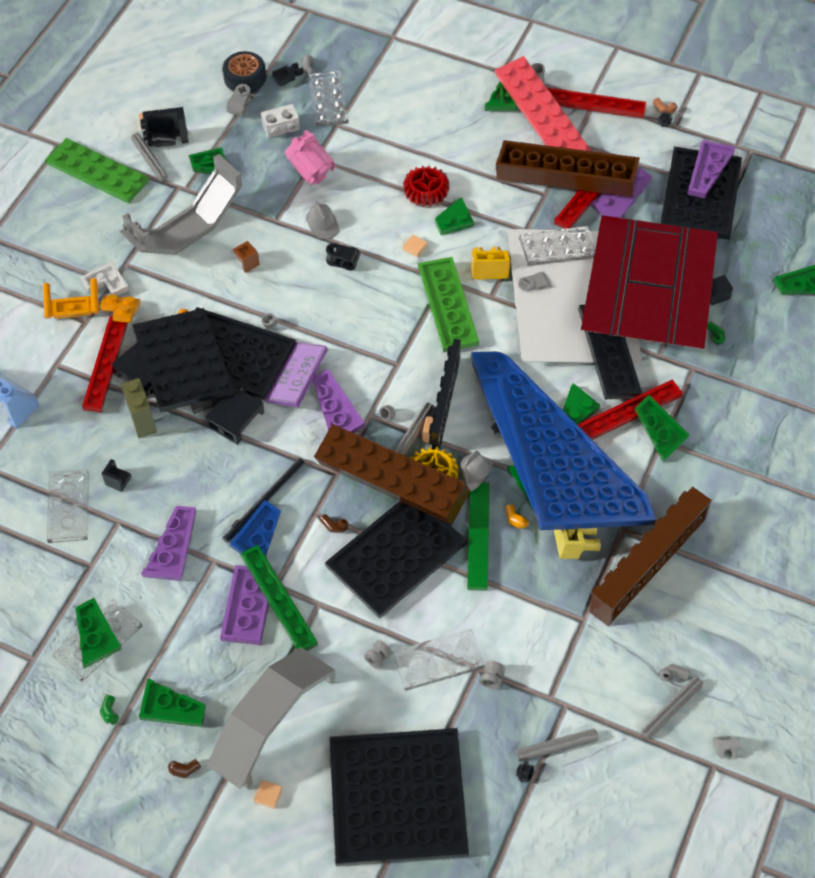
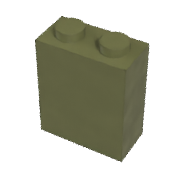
(138, 408)

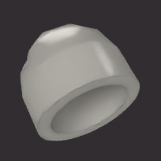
(265, 321)
(385, 411)

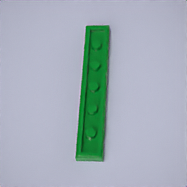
(478, 538)
(278, 598)

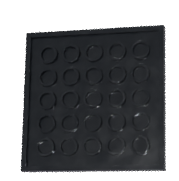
(398, 797)

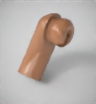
(662, 107)

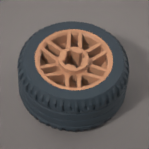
(244, 68)

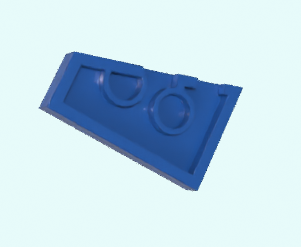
(258, 529)

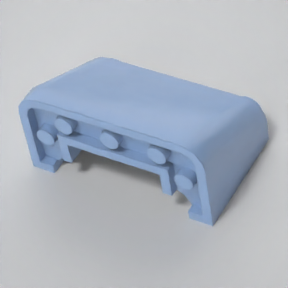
(17, 400)

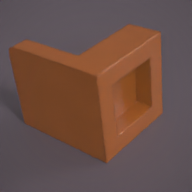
(247, 255)

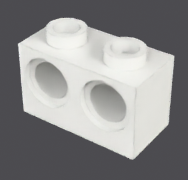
(280, 120)

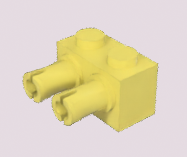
(572, 544)

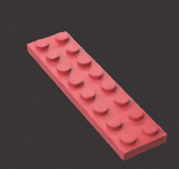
(539, 105)

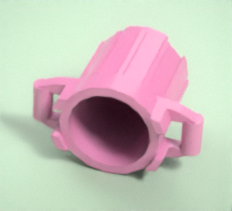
(309, 158)

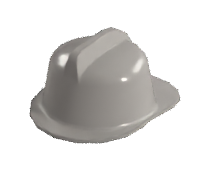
(322, 221)
(474, 470)

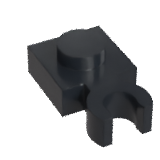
(285, 75)

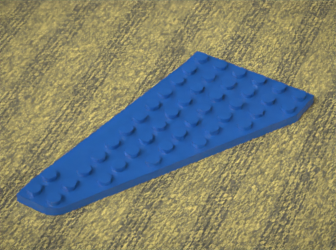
(557, 462)

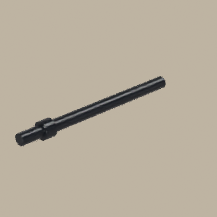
(239, 524)

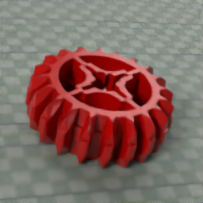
(426, 186)

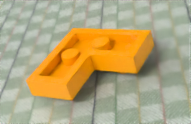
(123, 307)

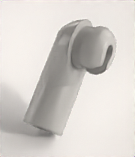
(306, 64)
(673, 671)

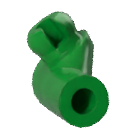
(718, 333)
(106, 710)

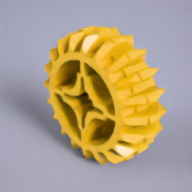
(434, 457)

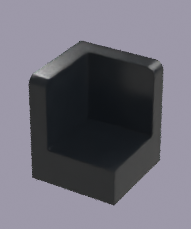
(721, 290)
(115, 477)

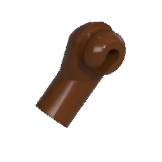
(334, 527)
(182, 770)

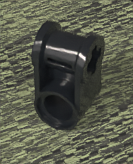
(343, 257)

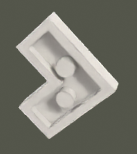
(106, 276)

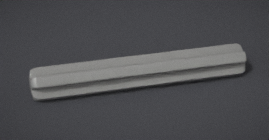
(149, 157)
(414, 429)
(671, 708)
(556, 744)

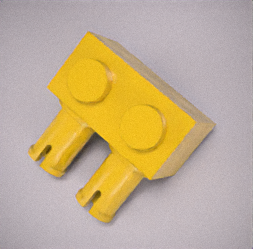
(490, 264)

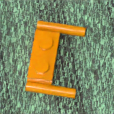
(71, 306)

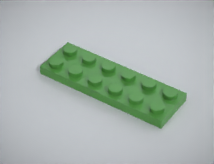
(97, 170)
(447, 303)

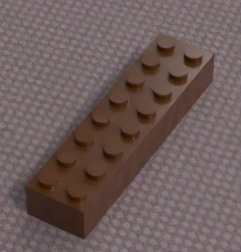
(568, 168)
(392, 474)
(649, 555)

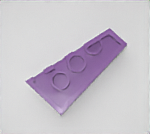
(709, 165)
(618, 205)
(335, 403)
(173, 546)

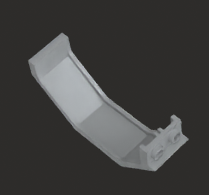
(192, 222)
(262, 712)

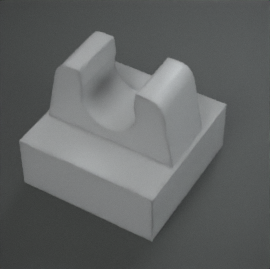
(726, 743)

